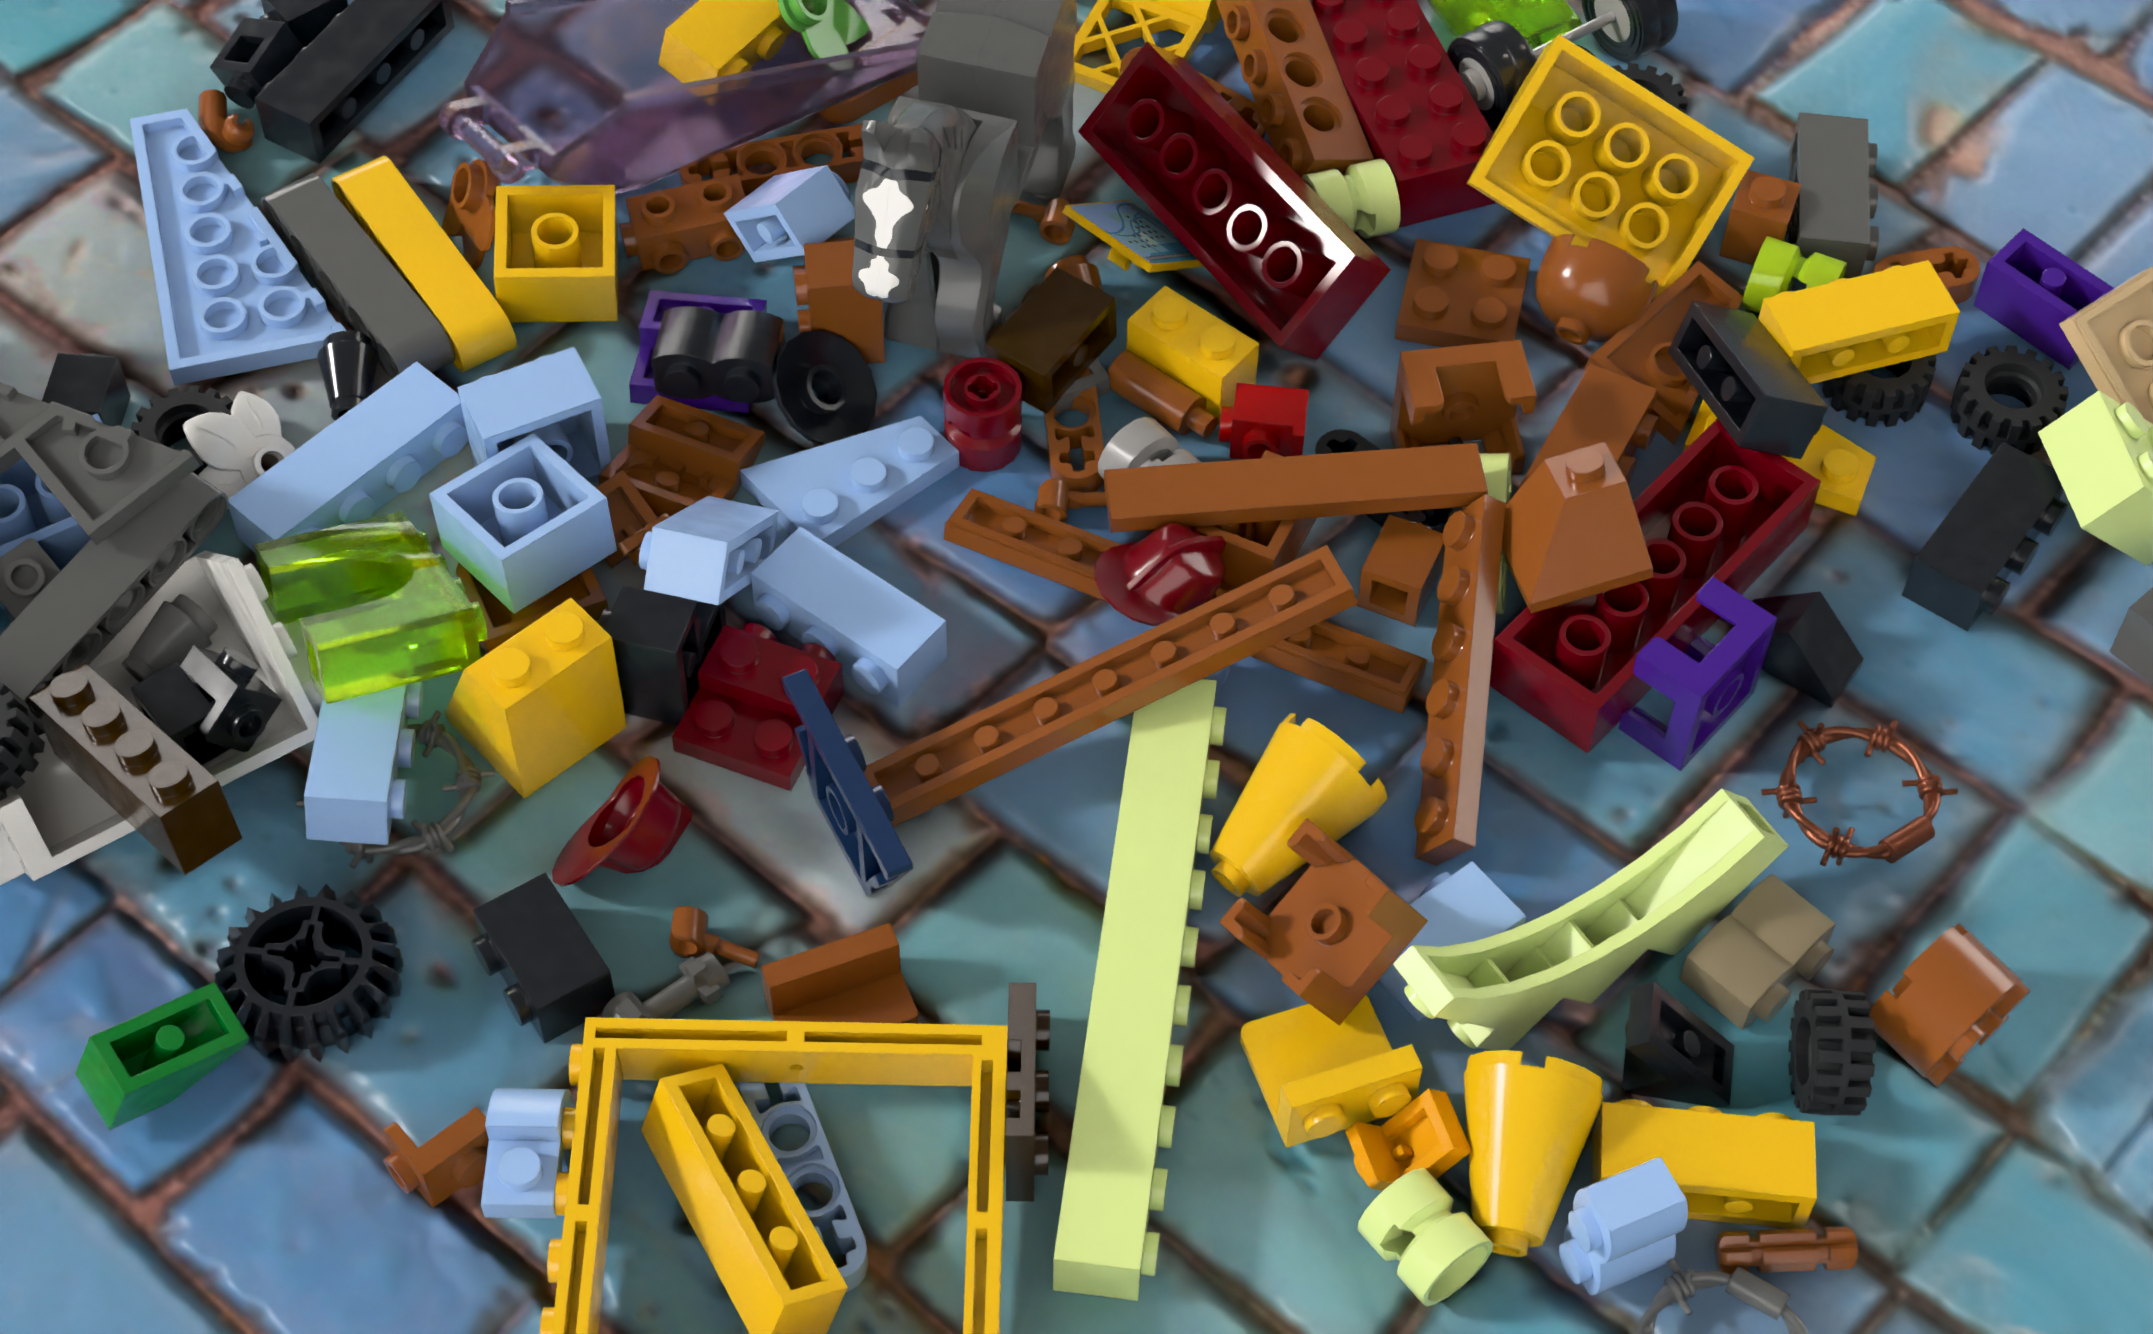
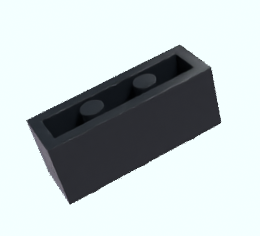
(1747, 380)
(1986, 538)

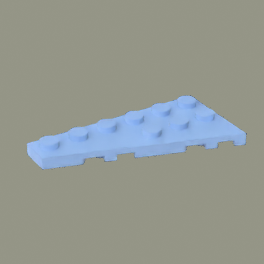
(219, 268)

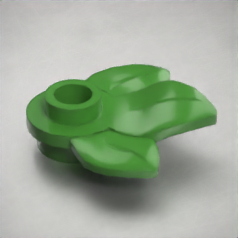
(824, 24)

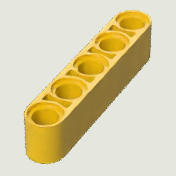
(426, 260)

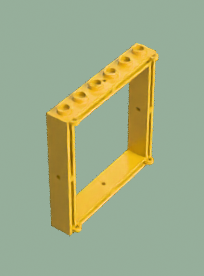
(770, 1054)

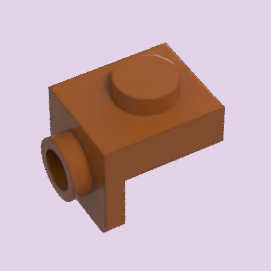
(629, 517)
(443, 1163)

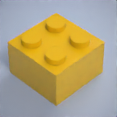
(556, 253)

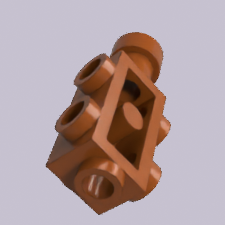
(683, 224)

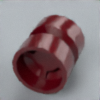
(983, 413)

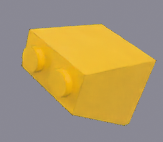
(541, 698)

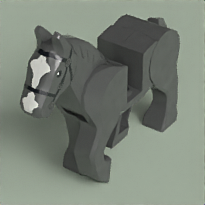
(955, 163)

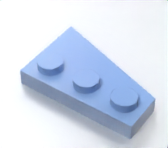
(852, 480)

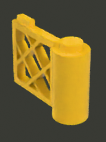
(1183, 16)

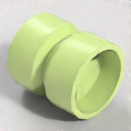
(1362, 197)
(1416, 1226)

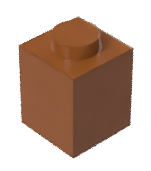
(1759, 210)
(1401, 570)

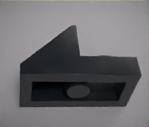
(1674, 1052)

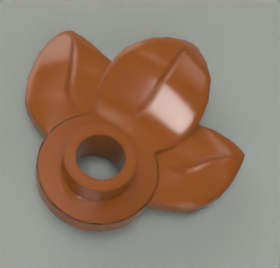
(472, 210)

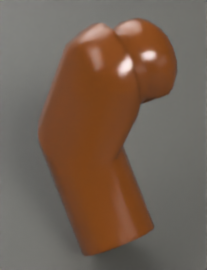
(222, 130)

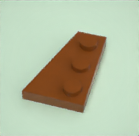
(1643, 347)

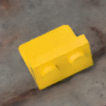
(1328, 1074)

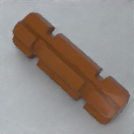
(1787, 1250)

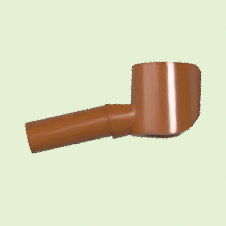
(1054, 225)
(1056, 498)
(691, 938)

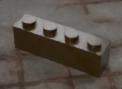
(136, 768)

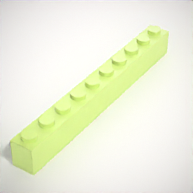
(1139, 998)

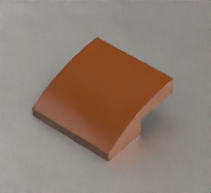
(684, 455)

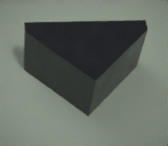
(1809, 646)

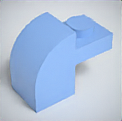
(524, 1152)

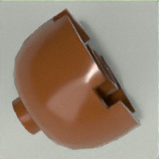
(1591, 289)

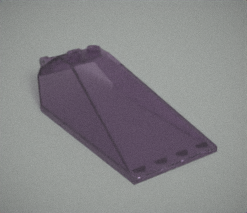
(591, 106)

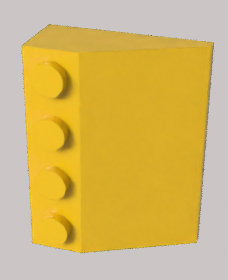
(1609, 163)

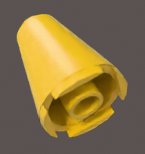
(1298, 777)
(1524, 1142)

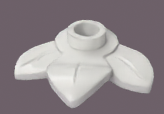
(237, 442)

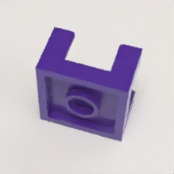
(1704, 682)

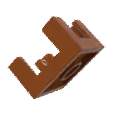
(1463, 394)
(1331, 928)

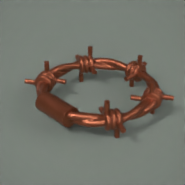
(1889, 848)

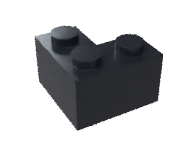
(660, 649)

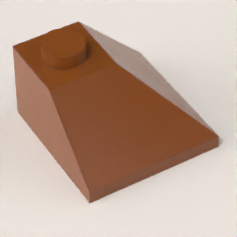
(1574, 530)

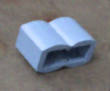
(1623, 1226)

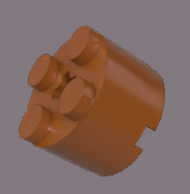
(1947, 1004)

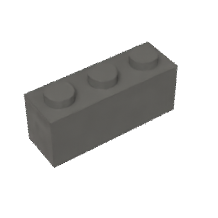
(1835, 196)

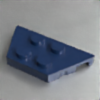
(853, 809)

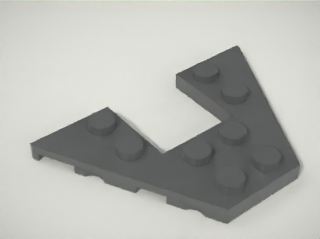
(91, 468)

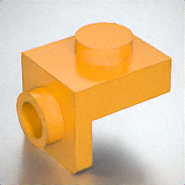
(1416, 1137)

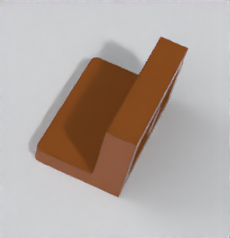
(842, 982)

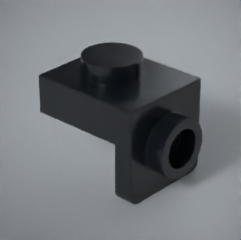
(241, 698)

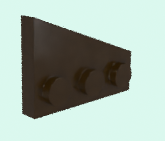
(1025, 1092)

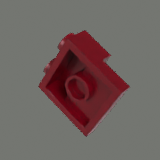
(741, 708)

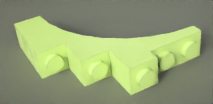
(1658, 902)

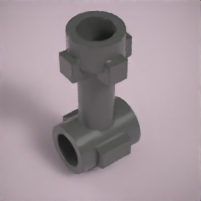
(701, 980)

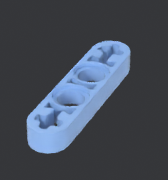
(811, 1164)

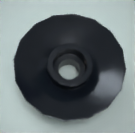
(838, 377)

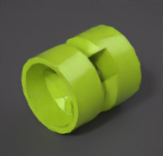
(1780, 265)

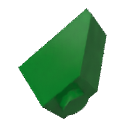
(158, 1054)

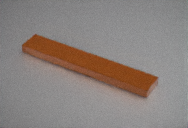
(1294, 487)

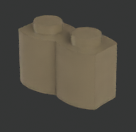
(1759, 952)

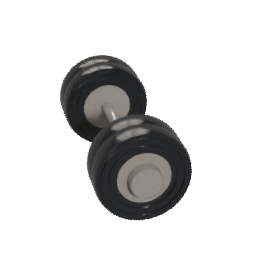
(1498, 58)

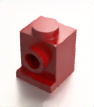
(1264, 420)

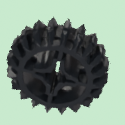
(323, 987)

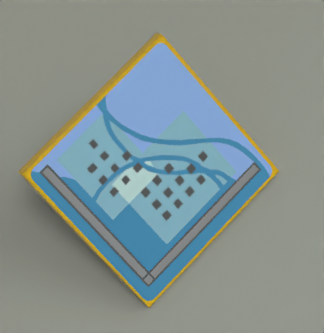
(1133, 236)

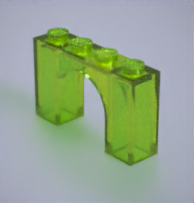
(371, 605)

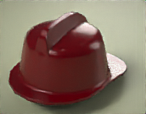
(1161, 574)
(629, 830)

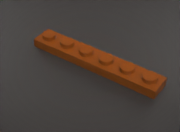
(1460, 682)

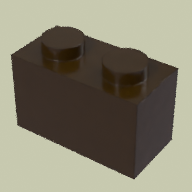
(1054, 336)

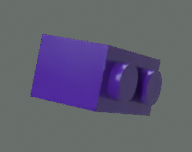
(2034, 290)

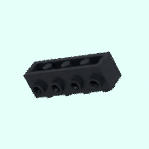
(348, 72)

